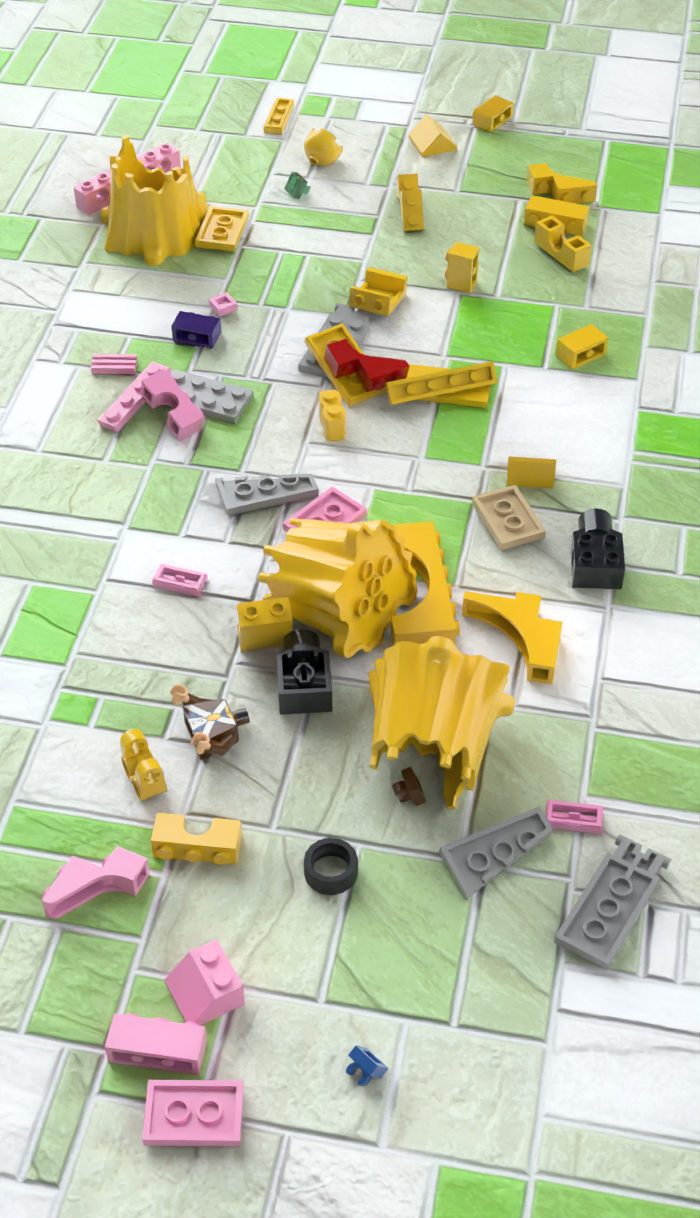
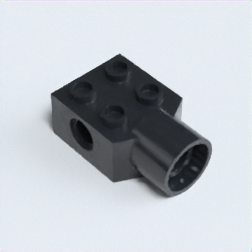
(597, 552)
(304, 674)

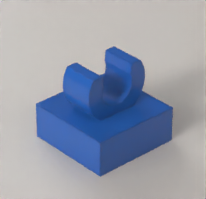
(368, 1063)

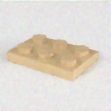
(508, 517)

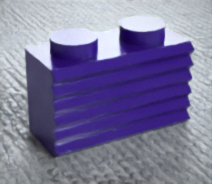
(196, 329)

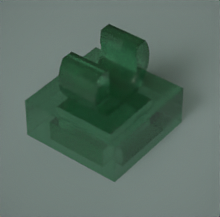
(296, 185)

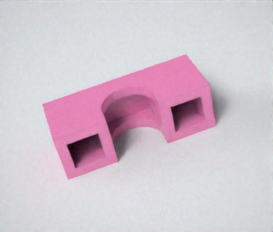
(163, 390)

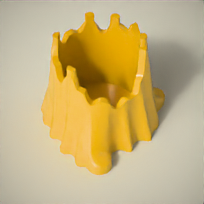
(151, 209)
(343, 579)
(439, 705)

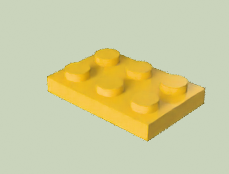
(222, 228)

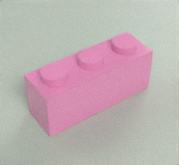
(156, 1043)

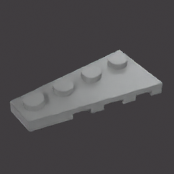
(491, 851)

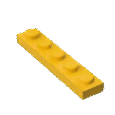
(441, 383)

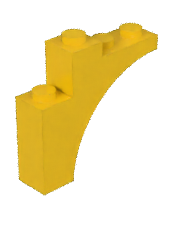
(520, 621)

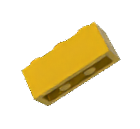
(570, 214)

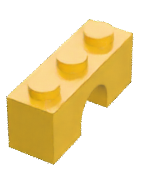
(551, 237)
(218, 845)

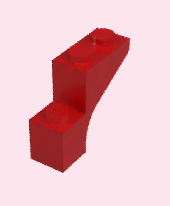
(371, 370)

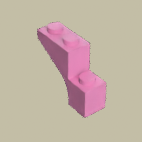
(82, 881)

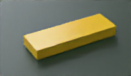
(278, 116)

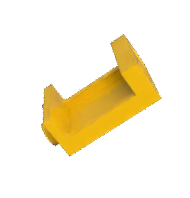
(379, 292)
(263, 623)

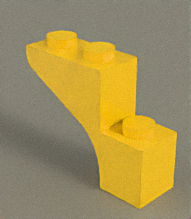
(563, 188)
(410, 202)

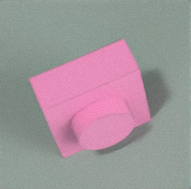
(223, 304)

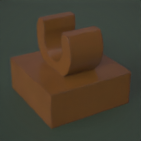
(409, 788)

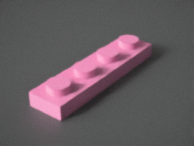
(129, 401)

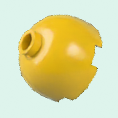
(322, 147)

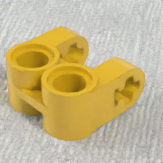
(141, 766)

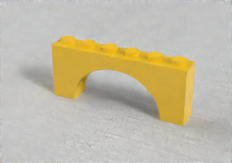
(436, 612)

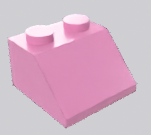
(205, 984)

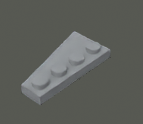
(250, 495)

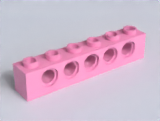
(95, 192)

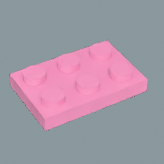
(331, 507)
(193, 1113)

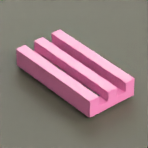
(114, 364)
(179, 582)
(573, 820)

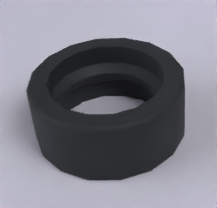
(327, 884)

